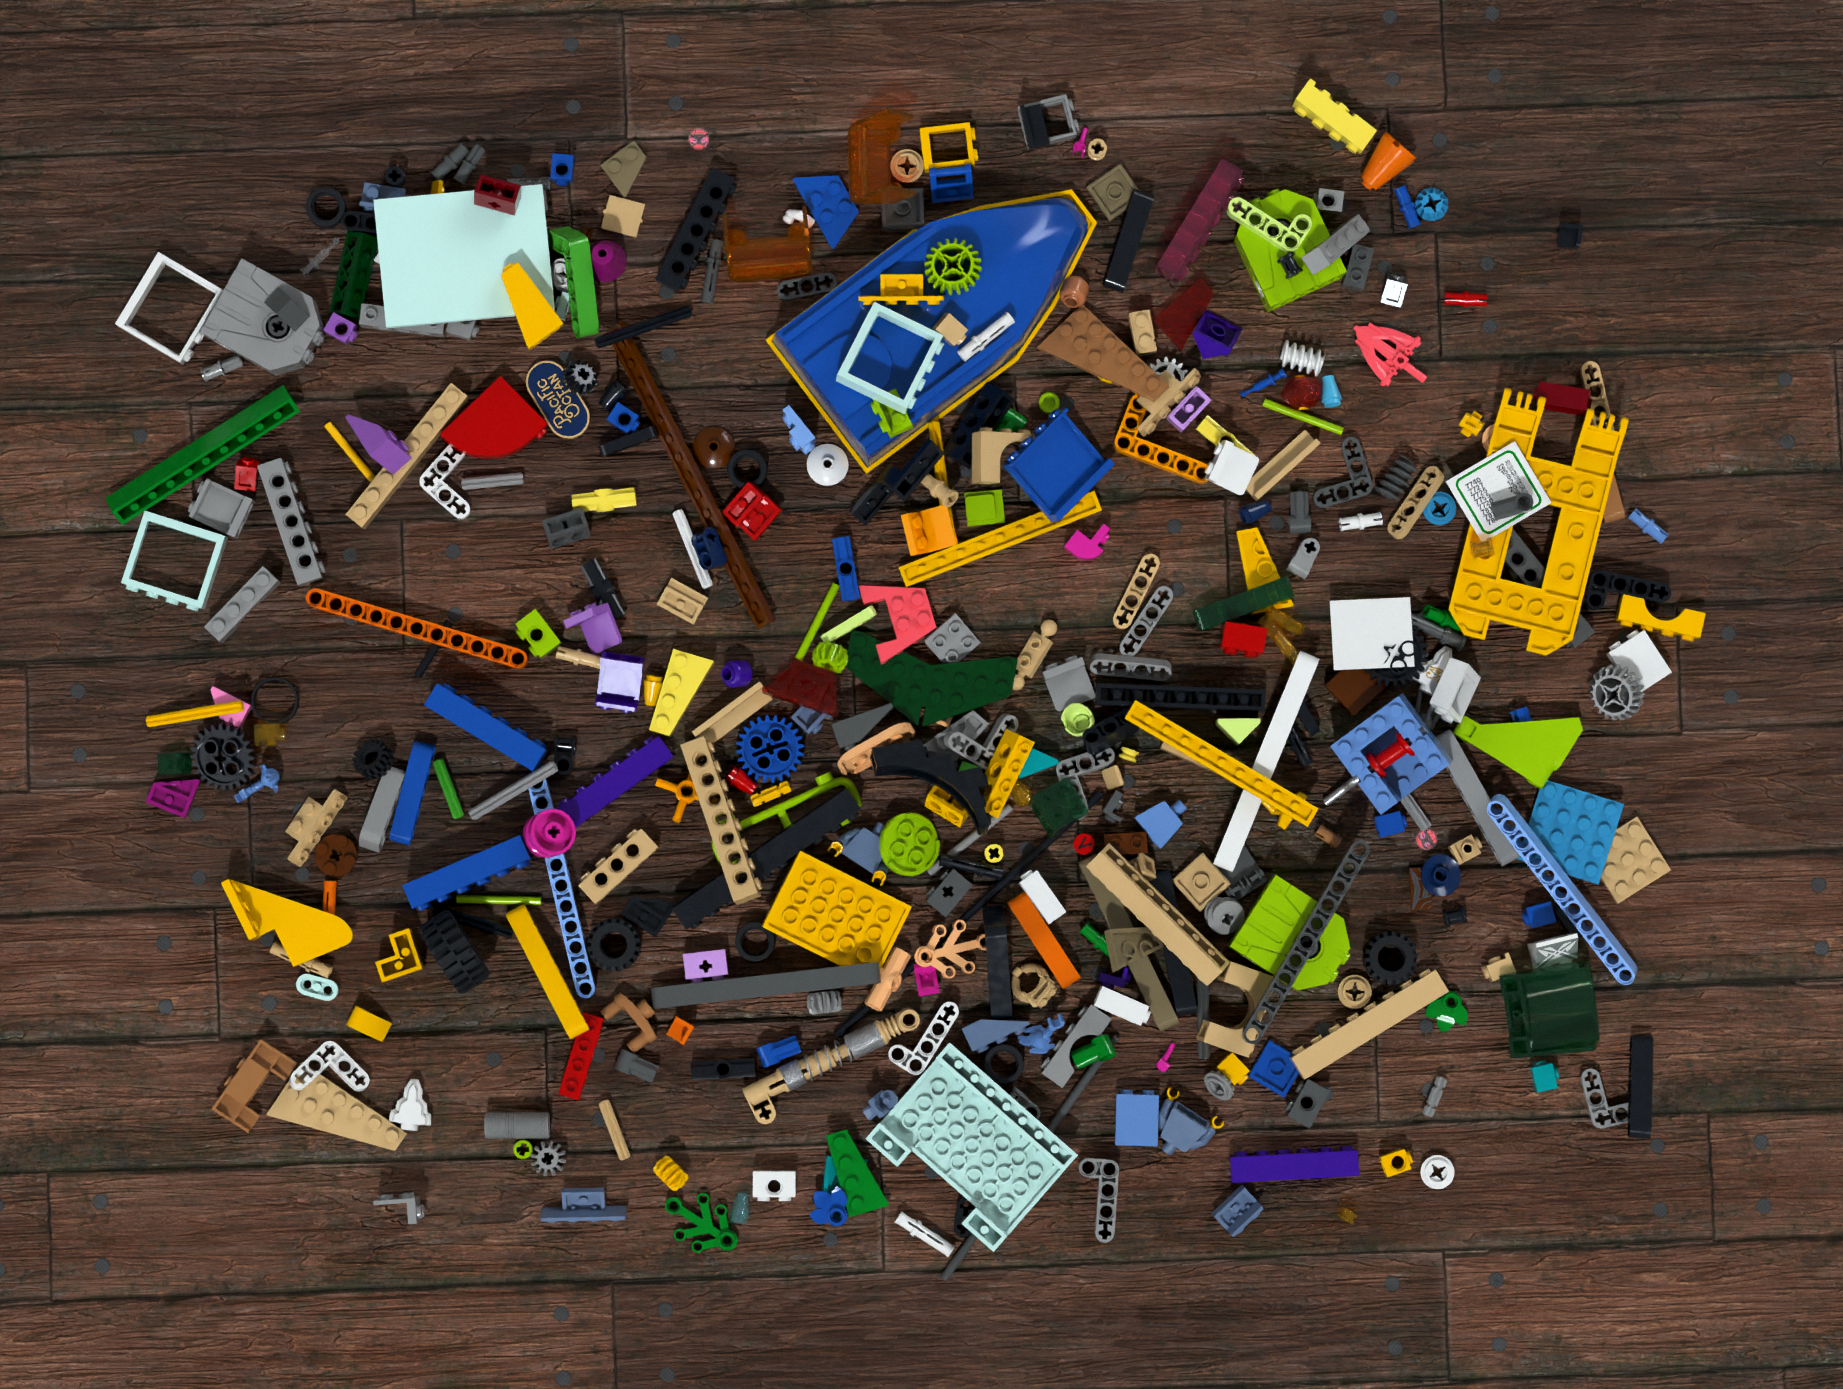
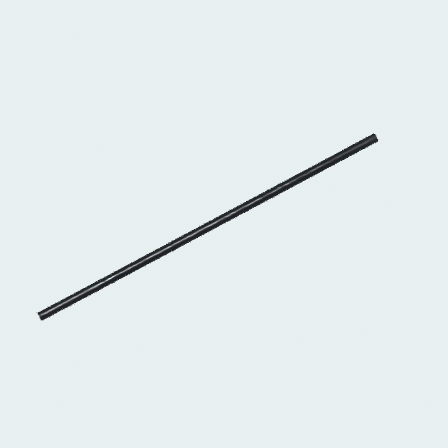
(974, 909)

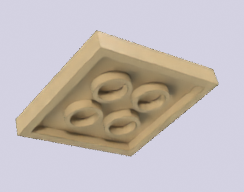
(1632, 861)

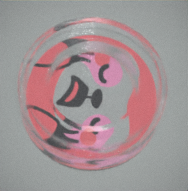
(698, 138)
(1426, 839)

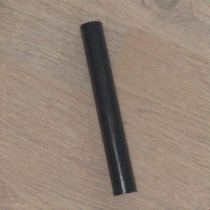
(431, 652)

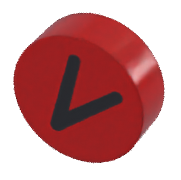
(1083, 844)

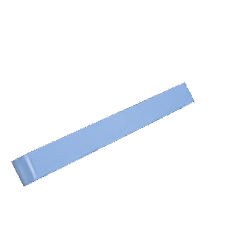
(559, 897)
(1564, 900)

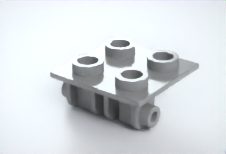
(952, 640)

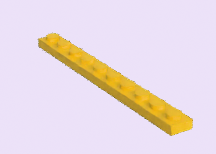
(993, 542)
(1221, 763)

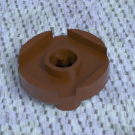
(347, 859)

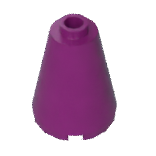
(608, 267)

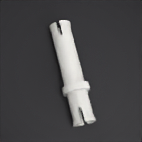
(978, 342)
(944, 1246)

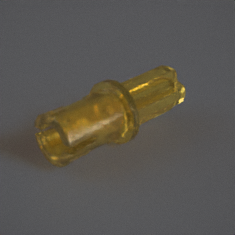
(1284, 620)

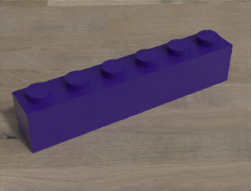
(617, 781)
(1293, 1165)

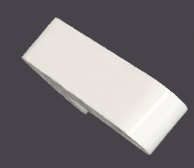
(927, 1036)

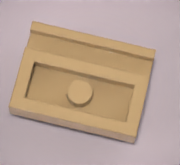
(682, 601)

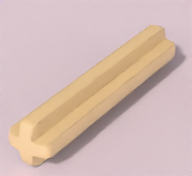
(614, 1129)

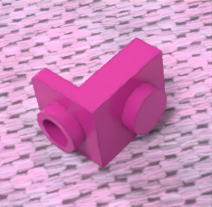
(926, 980)

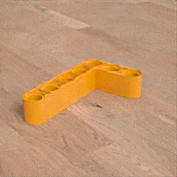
(1154, 449)

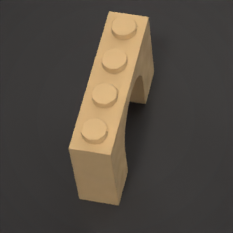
(987, 451)
(1230, 1038)

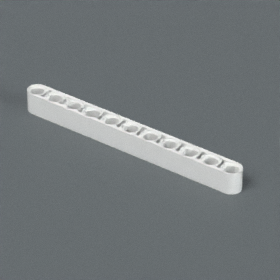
(1267, 759)

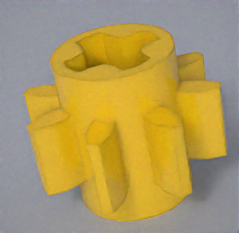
(1471, 424)

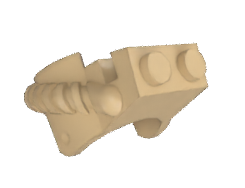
(1042, 993)

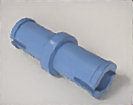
(1648, 526)

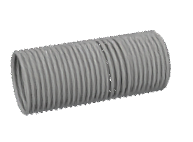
(524, 1125)

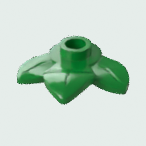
(1445, 1014)

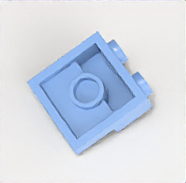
(800, 435)

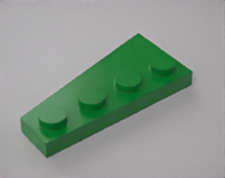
(854, 1175)

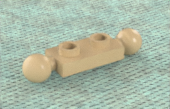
(1034, 653)

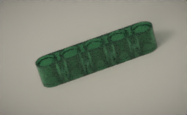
(1243, 603)

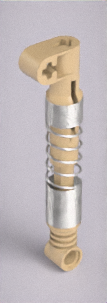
(857, 1043)

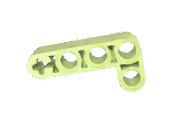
(1267, 221)

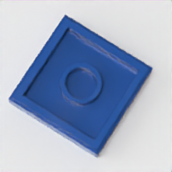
(1274, 1069)

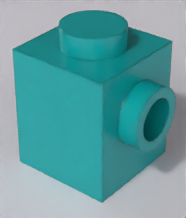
(1544, 1076)

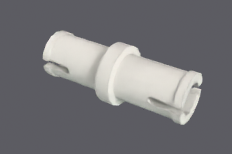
(1360, 521)

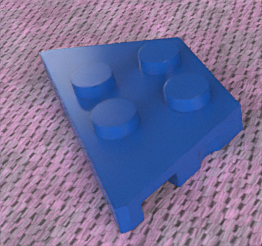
(828, 204)

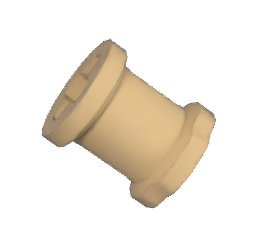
(1101, 154)

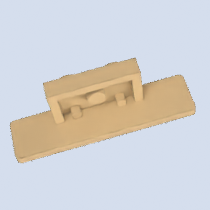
(1162, 406)
(311, 824)

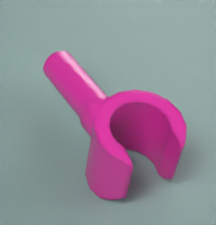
(1080, 146)
(1162, 1064)

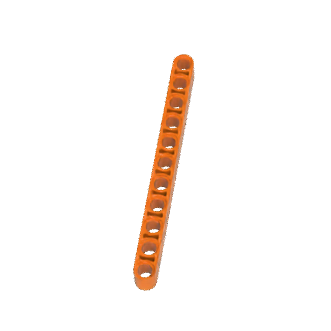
(408, 622)

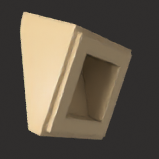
(1112, 777)

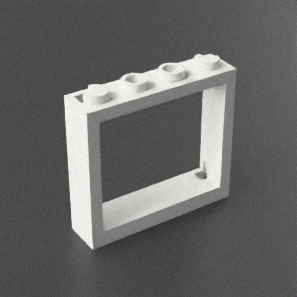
(140, 294)

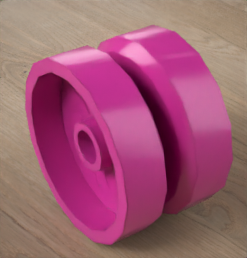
(561, 833)

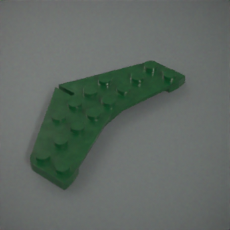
(940, 688)

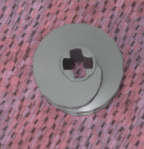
(1215, 912)

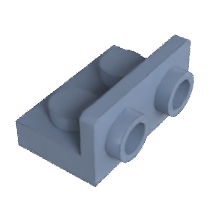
(376, 191)

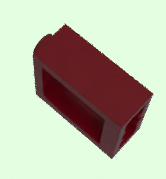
(1564, 398)

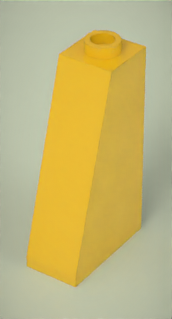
(531, 309)

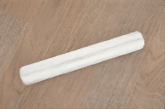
(686, 535)

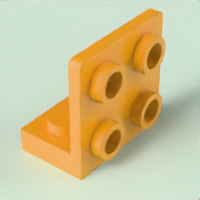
(929, 530)

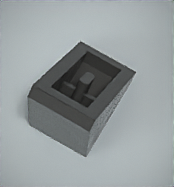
(286, 309)

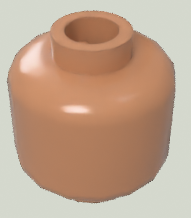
(1074, 291)

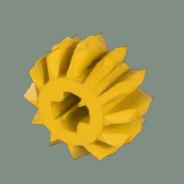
(670, 1173)

